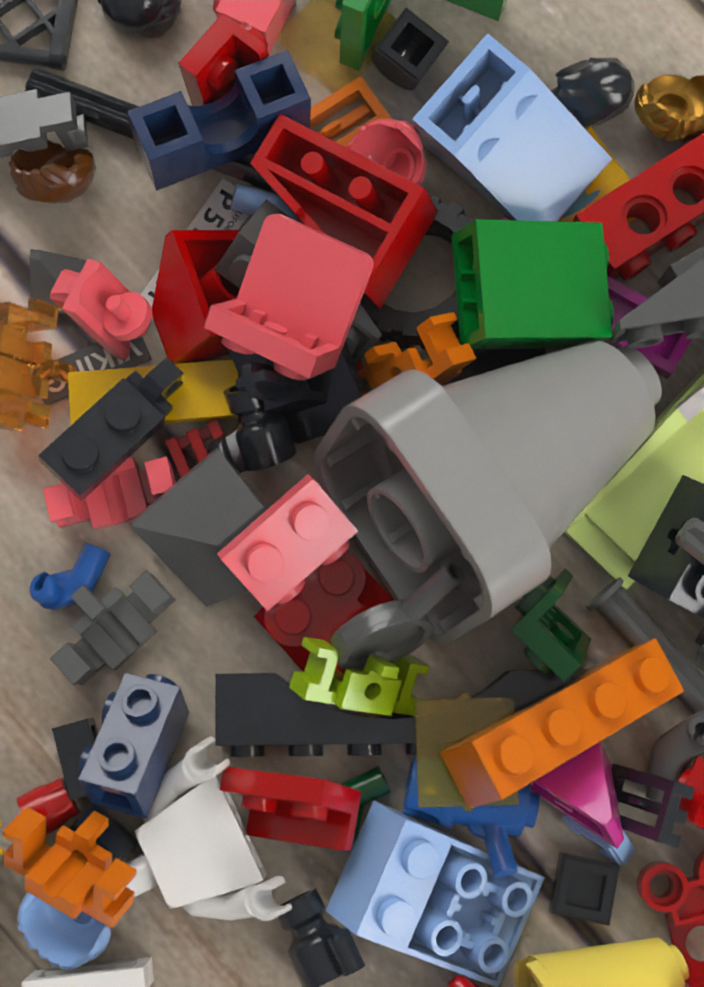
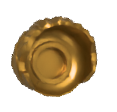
(672, 107)

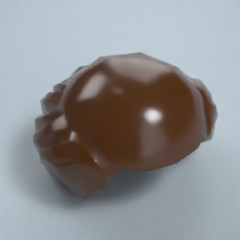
(52, 173)

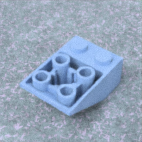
(510, 136)
(432, 896)

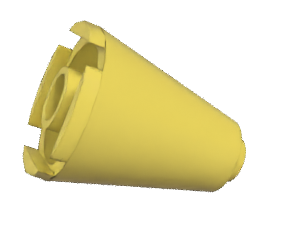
(619, 964)

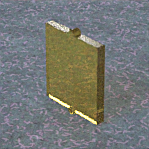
(313, 42)
(442, 725)

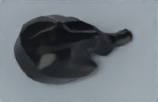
(595, 90)

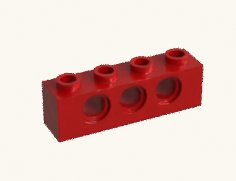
(652, 200)

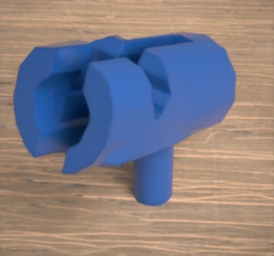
(485, 822)

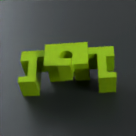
(377, 689)

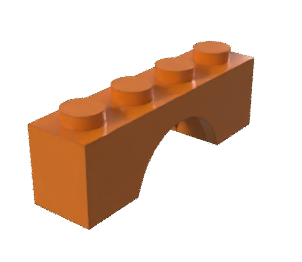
(561, 725)

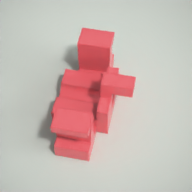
(116, 499)

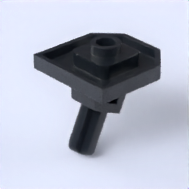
(306, 404)

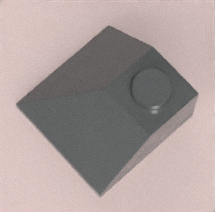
(197, 522)

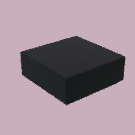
(584, 888)

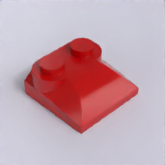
(324, 604)

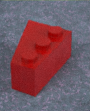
(347, 198)

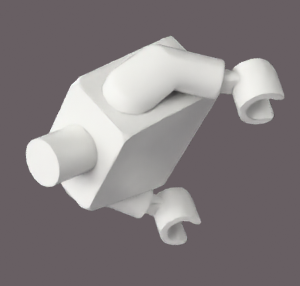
(201, 847)

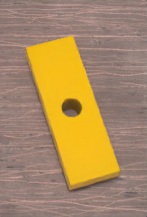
(195, 401)

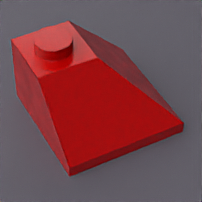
(187, 290)

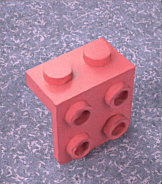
(294, 299)
(288, 543)

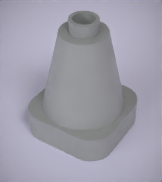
(484, 470)

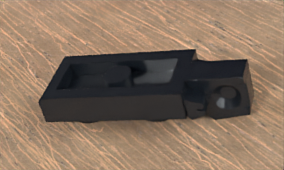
(112, 429)

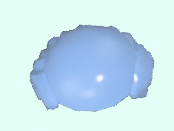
(60, 938)

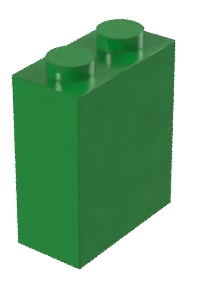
(531, 284)

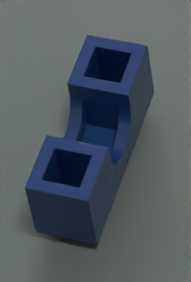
(189, 140)

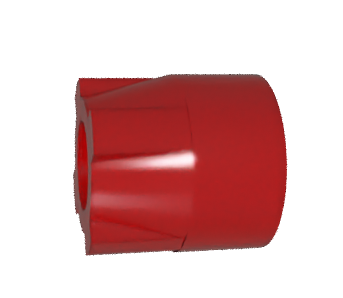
(52, 802)

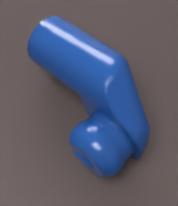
(55, 590)

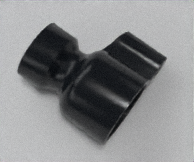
(259, 437)
(318, 948)

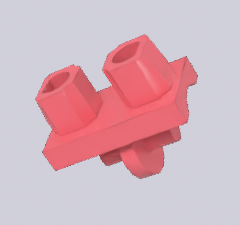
(102, 307)

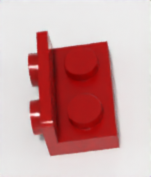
(212, 61)
(295, 807)

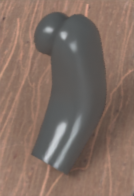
(675, 751)

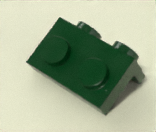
(550, 635)

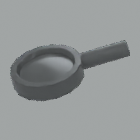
(395, 626)

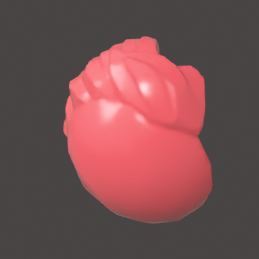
(393, 146)

